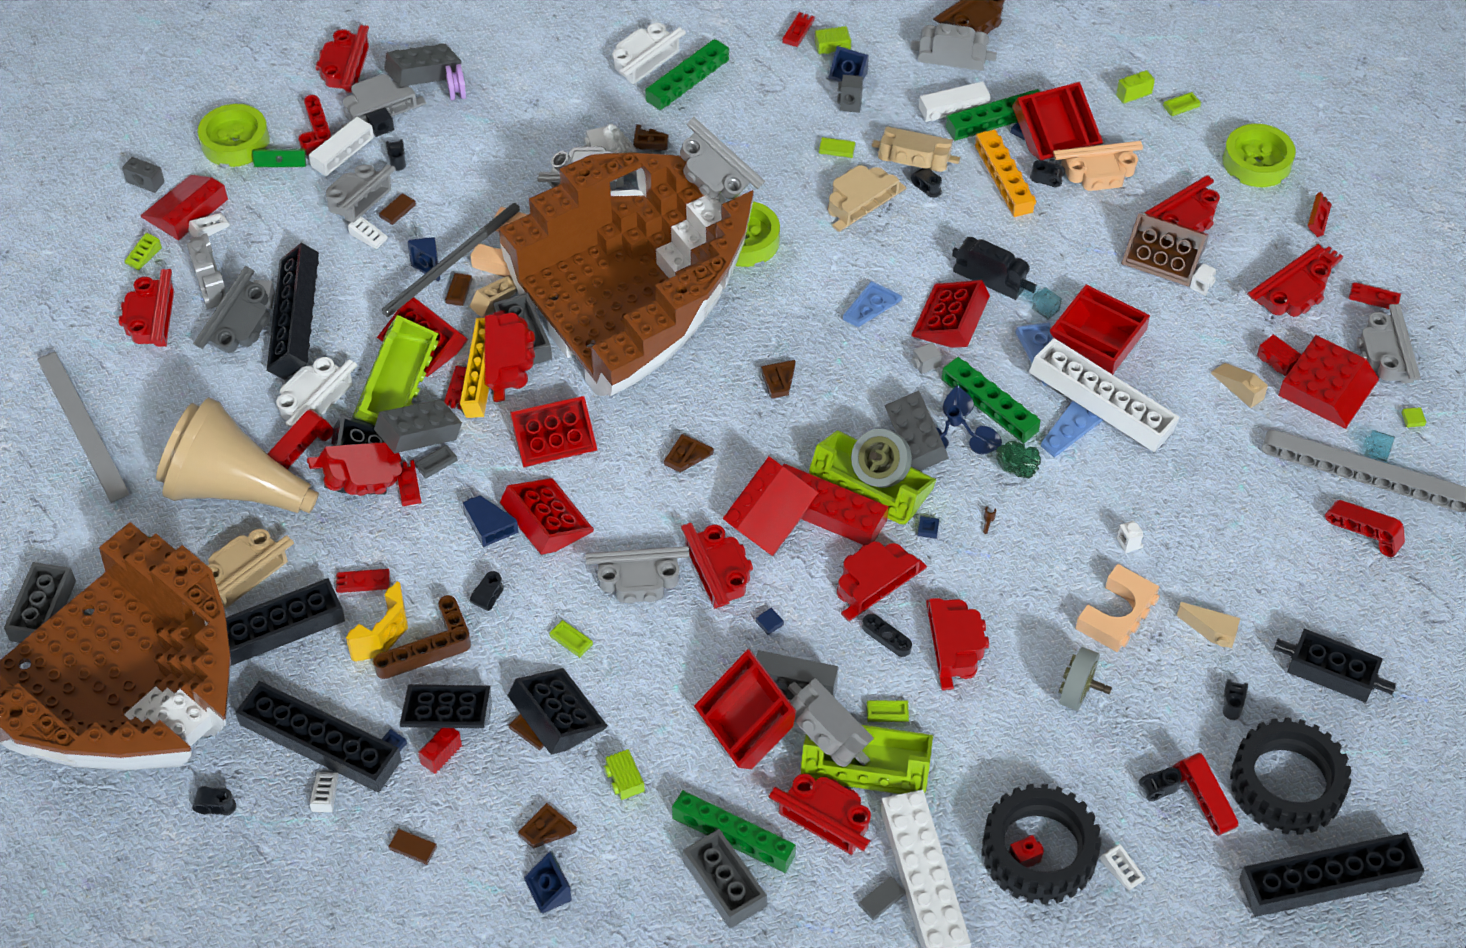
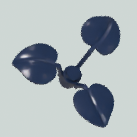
(960, 404)

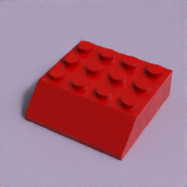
(1056, 120)
(1100, 328)
(1329, 381)
(747, 711)

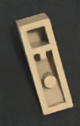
(494, 292)
(1242, 383)
(1213, 625)

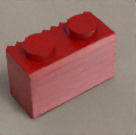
(1278, 354)
(440, 749)

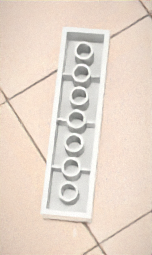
(1104, 394)
(924, 872)

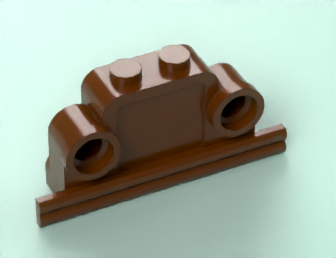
(976, 14)

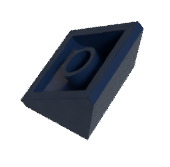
(848, 63)
(423, 254)
(548, 884)

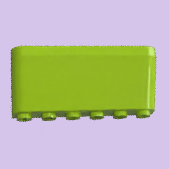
(396, 369)
(834, 464)
(896, 763)

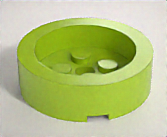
(231, 121)
(1261, 141)
(762, 236)

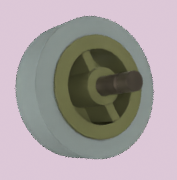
(881, 458)
(1080, 679)

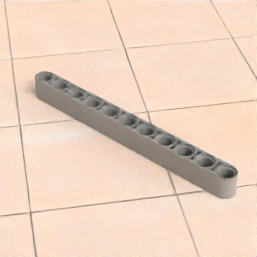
(83, 427)
(1365, 470)

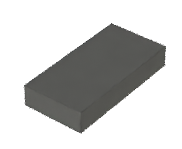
(436, 461)
(882, 898)

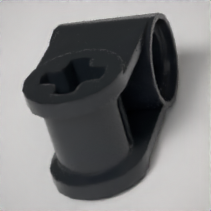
(396, 154)
(1045, 173)
(927, 181)
(487, 591)
(1234, 696)
(1157, 784)
(213, 800)

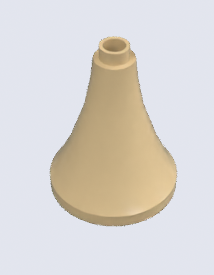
(218, 461)

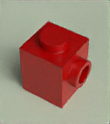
(1027, 851)

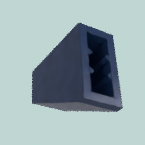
(489, 521)

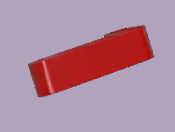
(318, 123)
(300, 437)
(1369, 523)
(1207, 793)

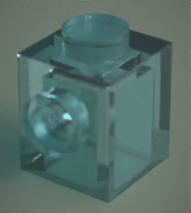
(1046, 303)
(1378, 445)

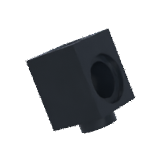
(381, 122)

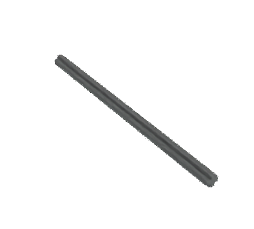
(450, 260)

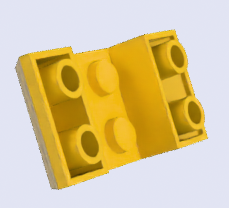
(365, 643)

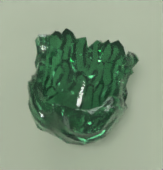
(1018, 460)

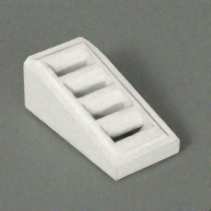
(202, 225)
(356, 228)
(324, 805)
(1112, 866)

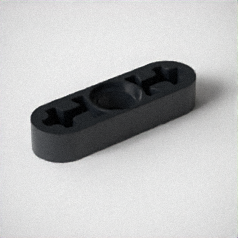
(890, 643)

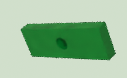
(270, 158)

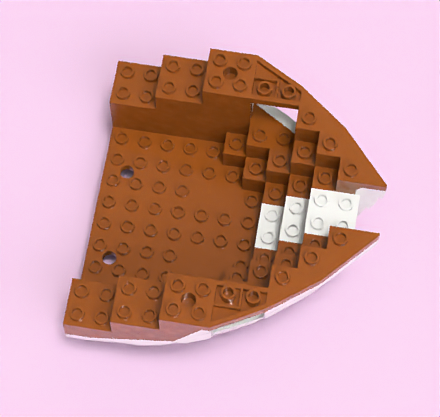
(624, 264)
(131, 677)

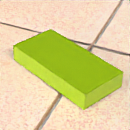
(1181, 104)
(837, 147)
(570, 638)
(887, 711)

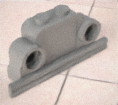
(953, 47)
(377, 94)
(562, 159)
(714, 165)
(358, 191)
(206, 271)
(1388, 346)
(638, 573)
(829, 724)

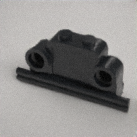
(994, 266)

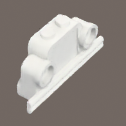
(645, 51)
(314, 389)

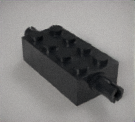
(1335, 665)

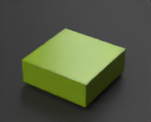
(1413, 417)

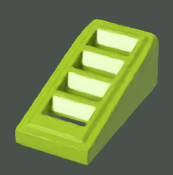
(147, 242)

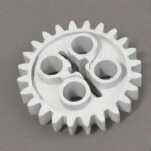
(617, 141)

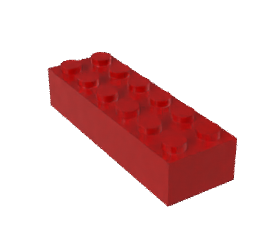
(843, 510)

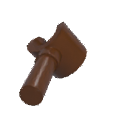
(988, 518)

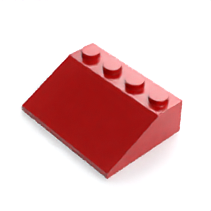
(188, 201)
(952, 313)
(449, 339)
(553, 431)
(770, 506)
(545, 514)

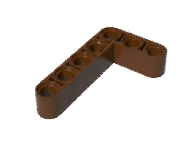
(430, 645)

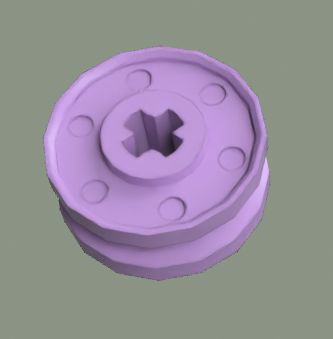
(455, 82)

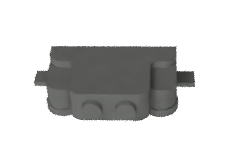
(238, 316)

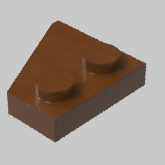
(650, 139)
(778, 378)
(687, 453)
(546, 827)

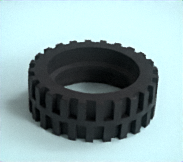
(1304, 741)
(1049, 804)

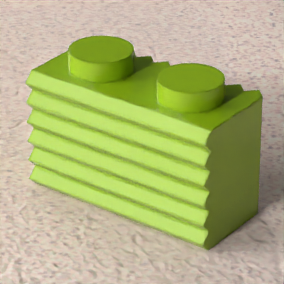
(830, 38)
(1135, 86)
(624, 774)

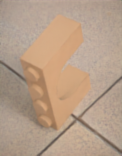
(490, 258)
(1116, 631)

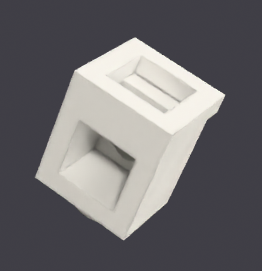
(1203, 279)
(1132, 534)

